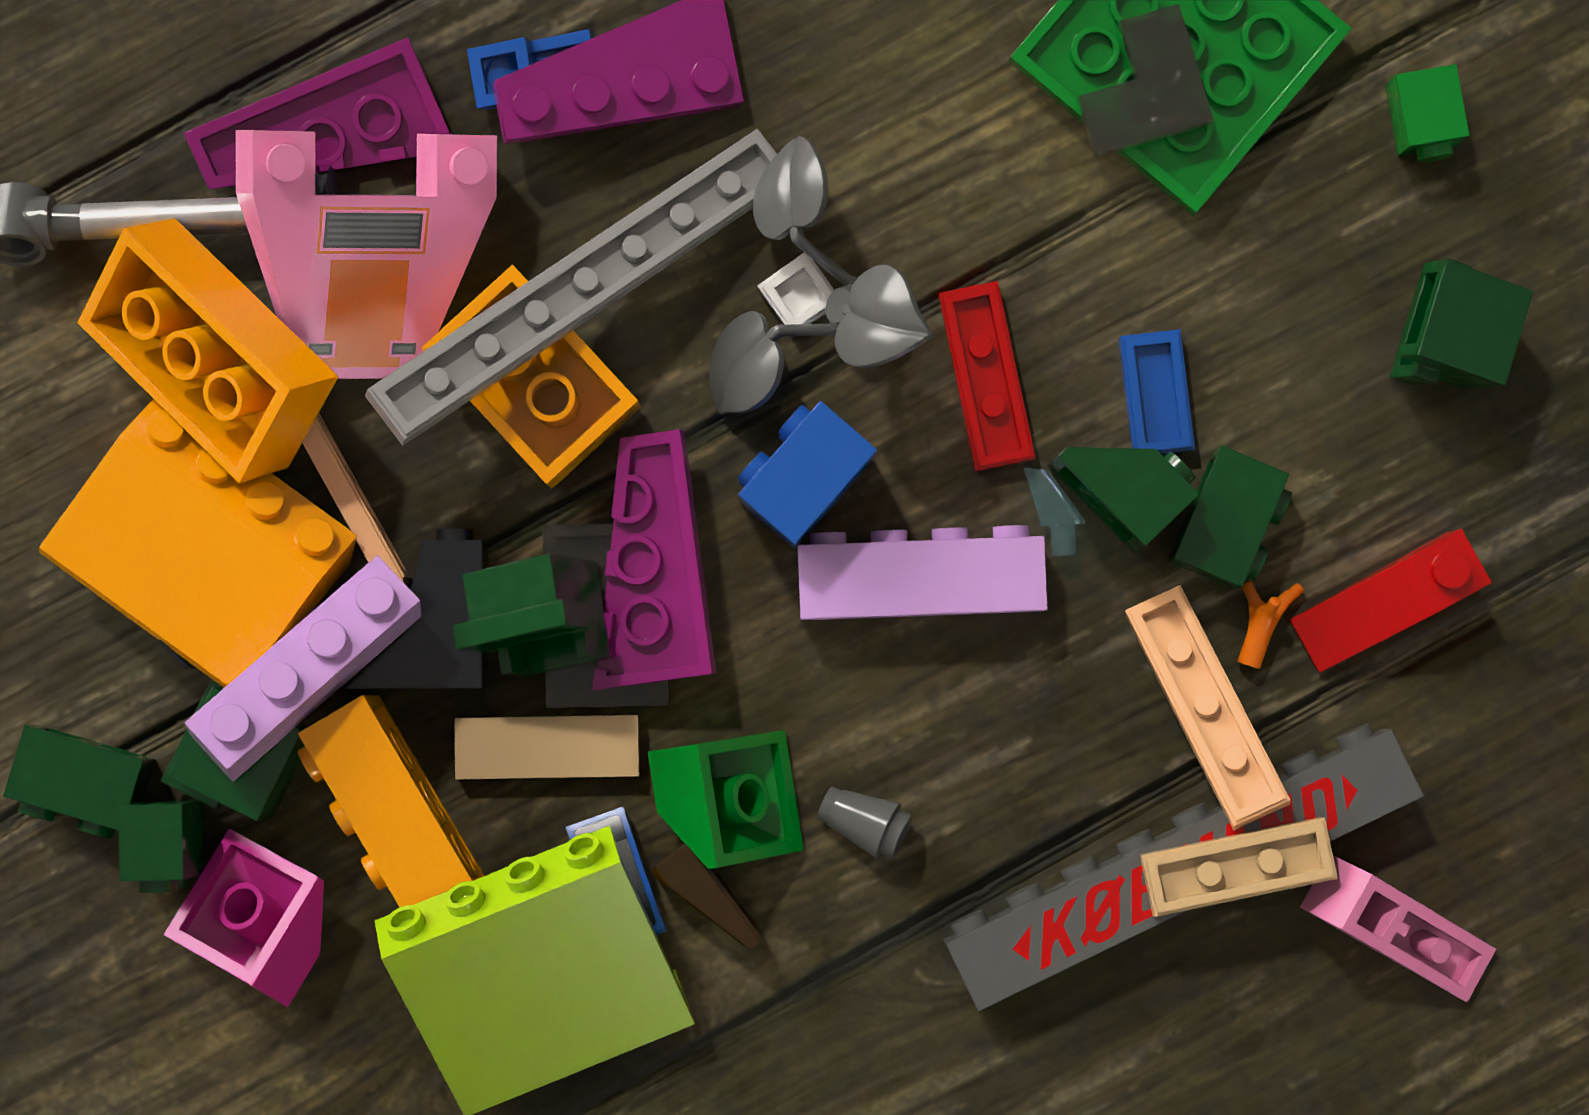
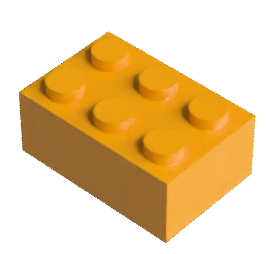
(555, 403)

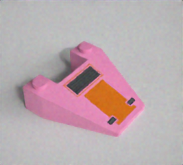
(364, 272)

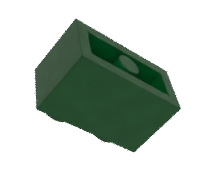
(1231, 518)
(75, 778)
(162, 844)

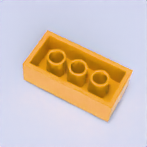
(207, 349)
(387, 802)

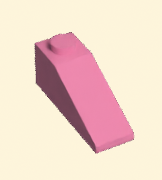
(1400, 929)

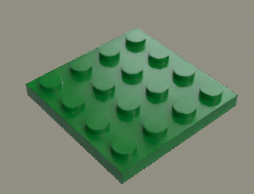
(1248, 59)

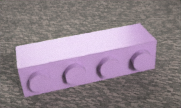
(922, 576)
(304, 668)

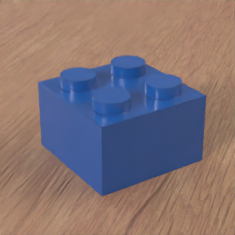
(805, 473)

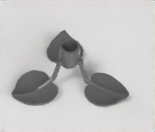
(868, 316)

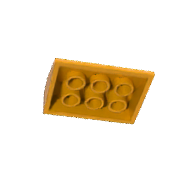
(193, 551)

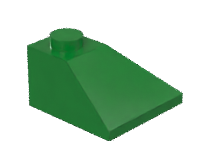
(729, 797)

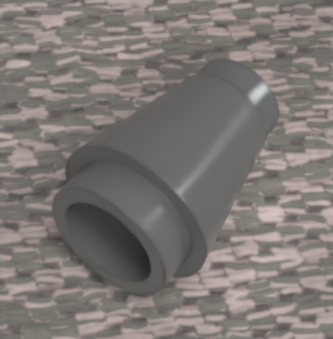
(866, 821)

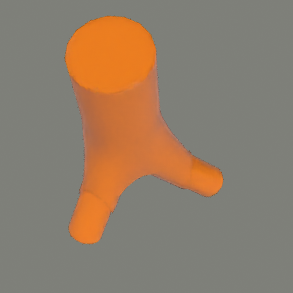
(1262, 622)

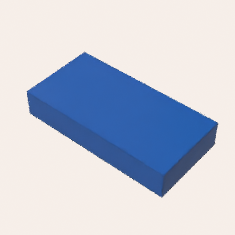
(1156, 391)

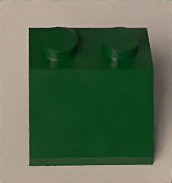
(1128, 488)

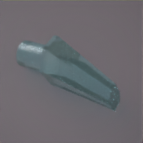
(1054, 511)

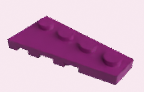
(637, 73)
(358, 114)
(654, 569)

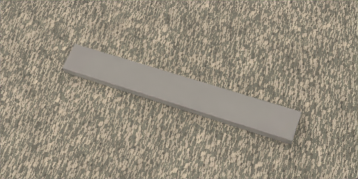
(571, 291)

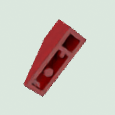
(1390, 600)

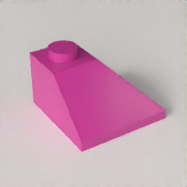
(254, 917)

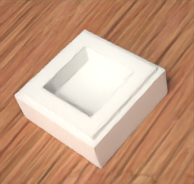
(797, 291)

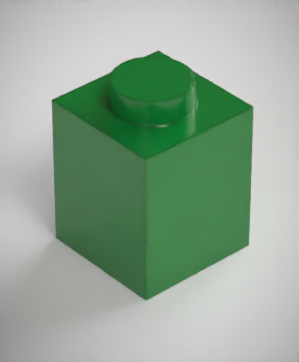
(1427, 112)

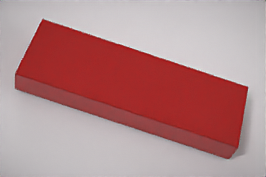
(986, 376)

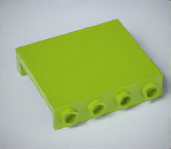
(533, 972)

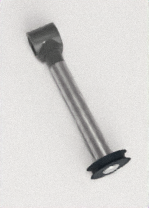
(35, 222)

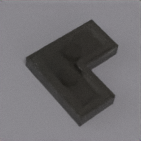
(1165, 90)

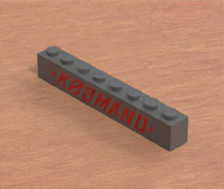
(1110, 899)

